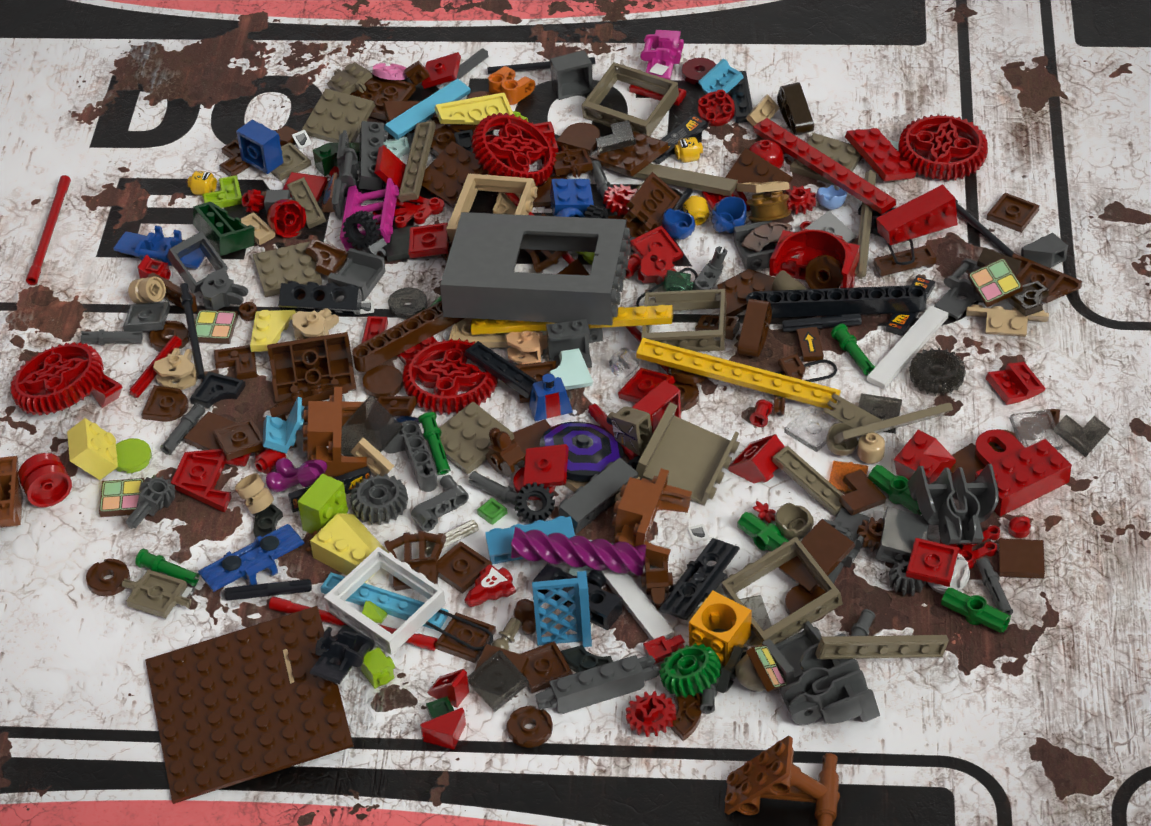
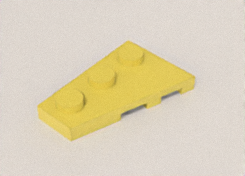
(268, 327)

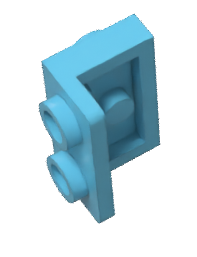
(720, 78)

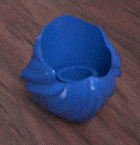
(728, 214)

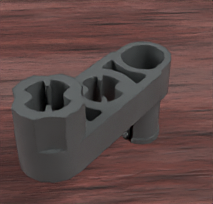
(711, 272)
(428, 512)

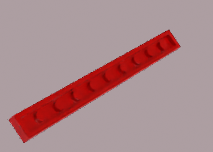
(825, 166)

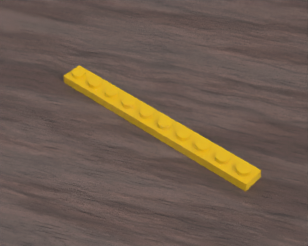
(626, 317)
(736, 373)

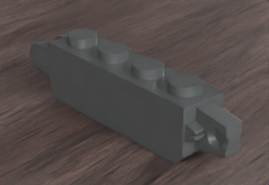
(598, 684)

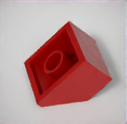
(756, 460)

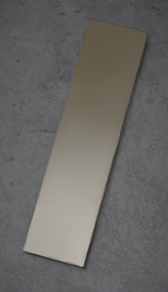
(809, 479)

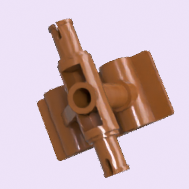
(776, 777)

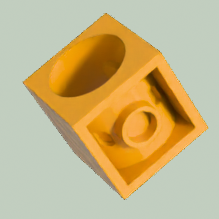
(725, 614)

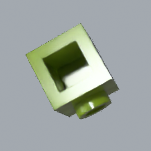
(378, 668)

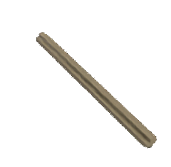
(865, 231)

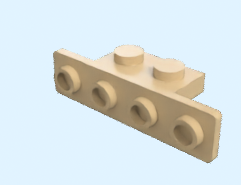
(1005, 321)

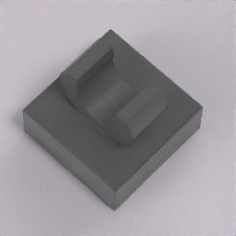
(376, 247)

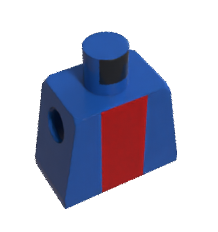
(549, 398)

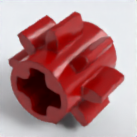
(253, 201)

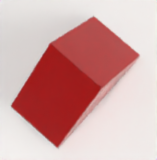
(107, 391)
(452, 685)
(444, 729)

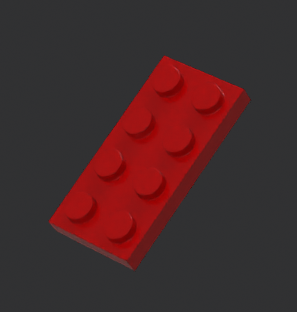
(880, 154)

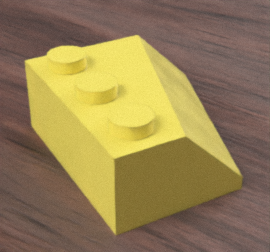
(344, 543)

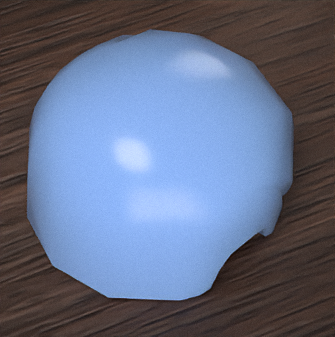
(830, 197)

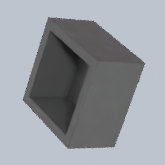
(571, 74)

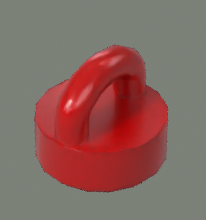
(1019, 527)

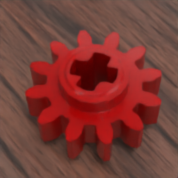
(800, 199)

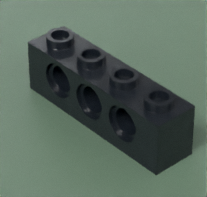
(348, 306)
(603, 606)

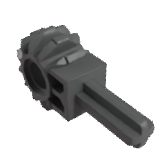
(153, 496)

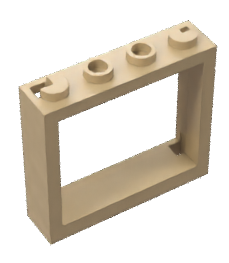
(494, 183)

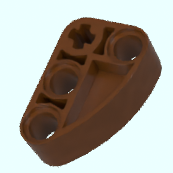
(755, 327)

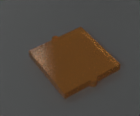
(840, 469)

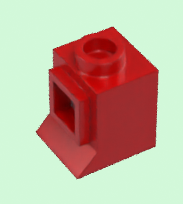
(148, 266)

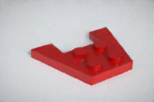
(199, 474)

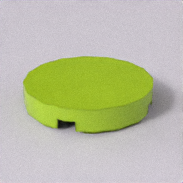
(133, 455)

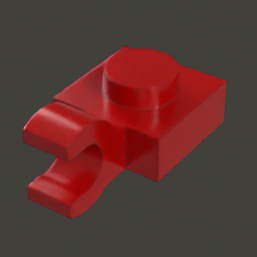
(662, 648)

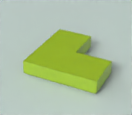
(228, 196)

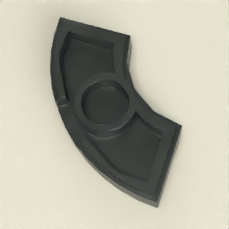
(267, 520)
(582, 660)
(728, 671)

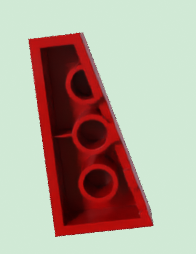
(919, 216)

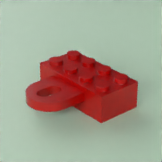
(1020, 471)

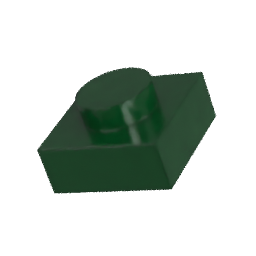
(439, 707)

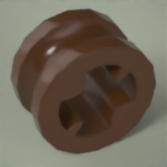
(247, 306)
(779, 406)

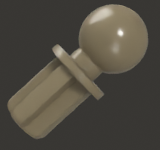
(508, 634)

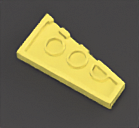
(472, 110)

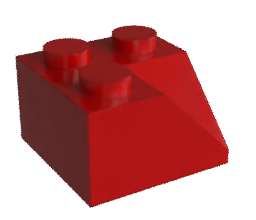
(925, 452)

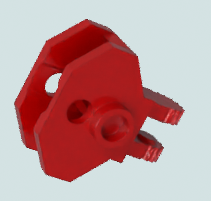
(655, 265)

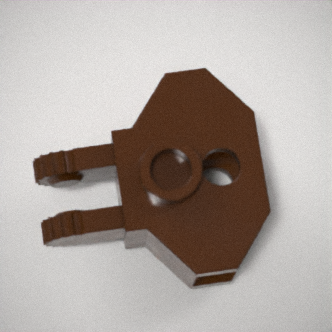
(504, 453)
(657, 581)

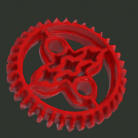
(939, 142)
(516, 146)
(446, 377)
(57, 378)

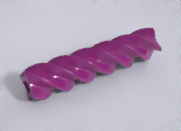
(578, 551)

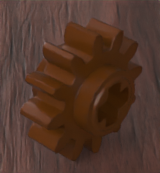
(871, 532)

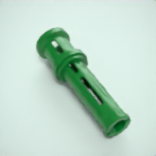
(849, 343)
(432, 435)
(160, 565)

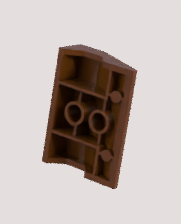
(311, 362)

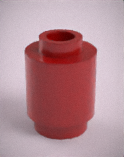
(266, 460)

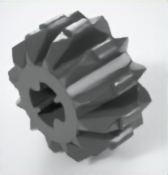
(901, 583)

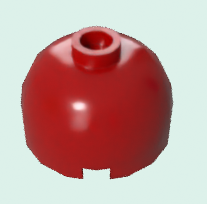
(769, 151)
(286, 217)

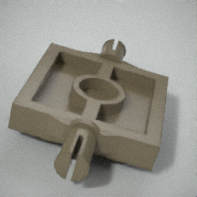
(350, 79)
(156, 593)

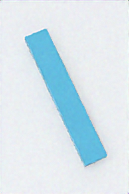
(425, 109)
(390, 602)

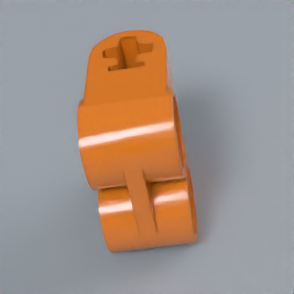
(504, 81)

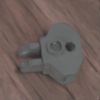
(222, 292)

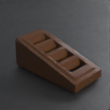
(732, 325)

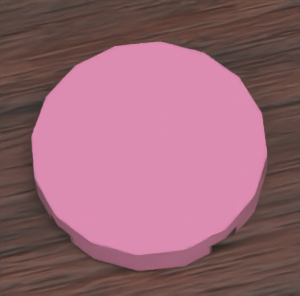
(391, 72)

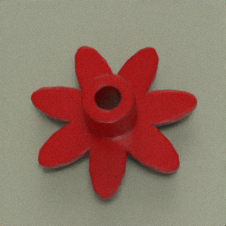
(764, 512)

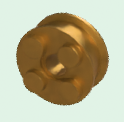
(768, 206)

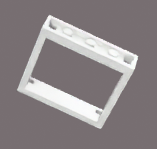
(378, 559)

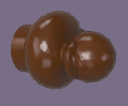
(525, 614)

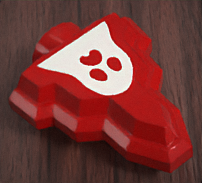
(490, 586)

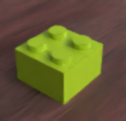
(322, 503)

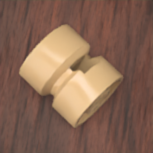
(147, 290)
(255, 495)

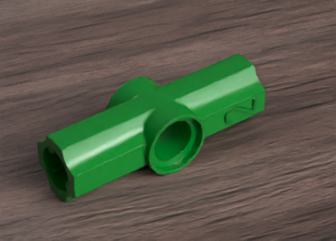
(895, 487)
(764, 535)
(976, 610)

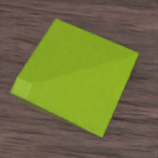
(374, 612)

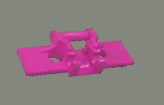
(666, 50)

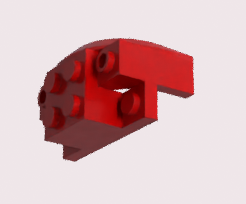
(810, 245)

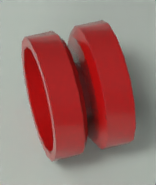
(44, 480)

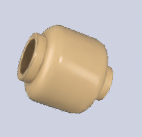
(871, 448)

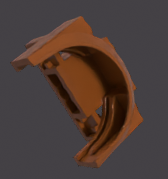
(325, 429)
(10, 492)
(639, 507)

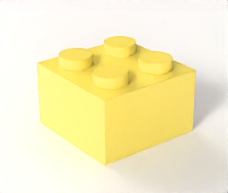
(92, 449)

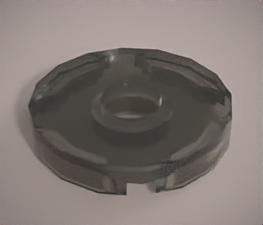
(407, 295)

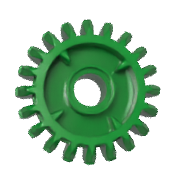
(690, 670)

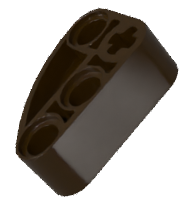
(795, 108)

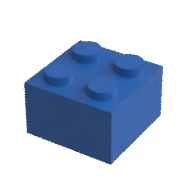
(260, 146)
(570, 193)

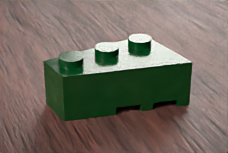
(221, 229)

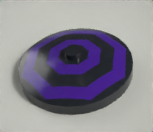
(589, 448)

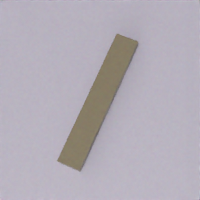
(417, 161)
(690, 179)
(893, 423)
(881, 646)

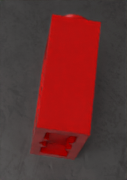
(660, 398)

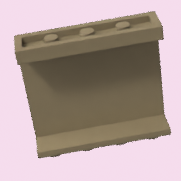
(689, 453)

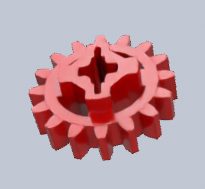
(617, 198)
(651, 714)

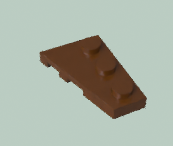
(753, 168)

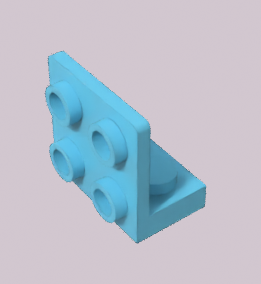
(280, 433)

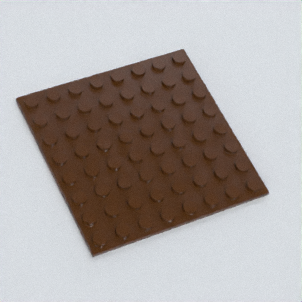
(232, 710)

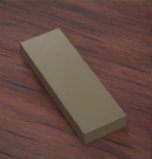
(301, 193)

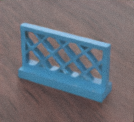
(579, 610)

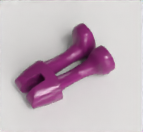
(288, 476)

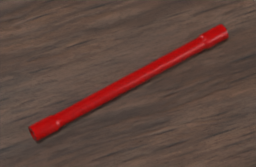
(35, 269)
(288, 606)

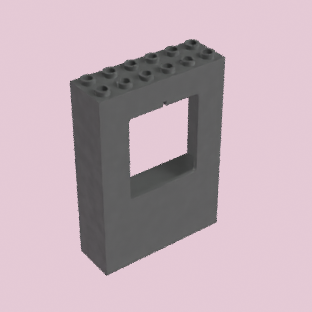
(483, 258)

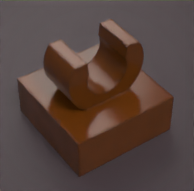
(416, 73)

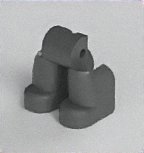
(937, 506)
(829, 691)

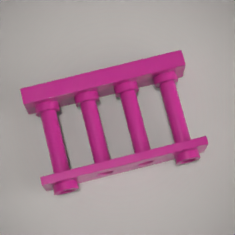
(355, 200)

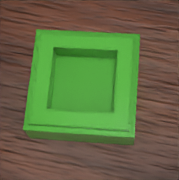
(492, 511)

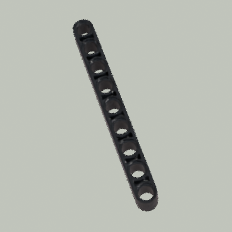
(843, 301)

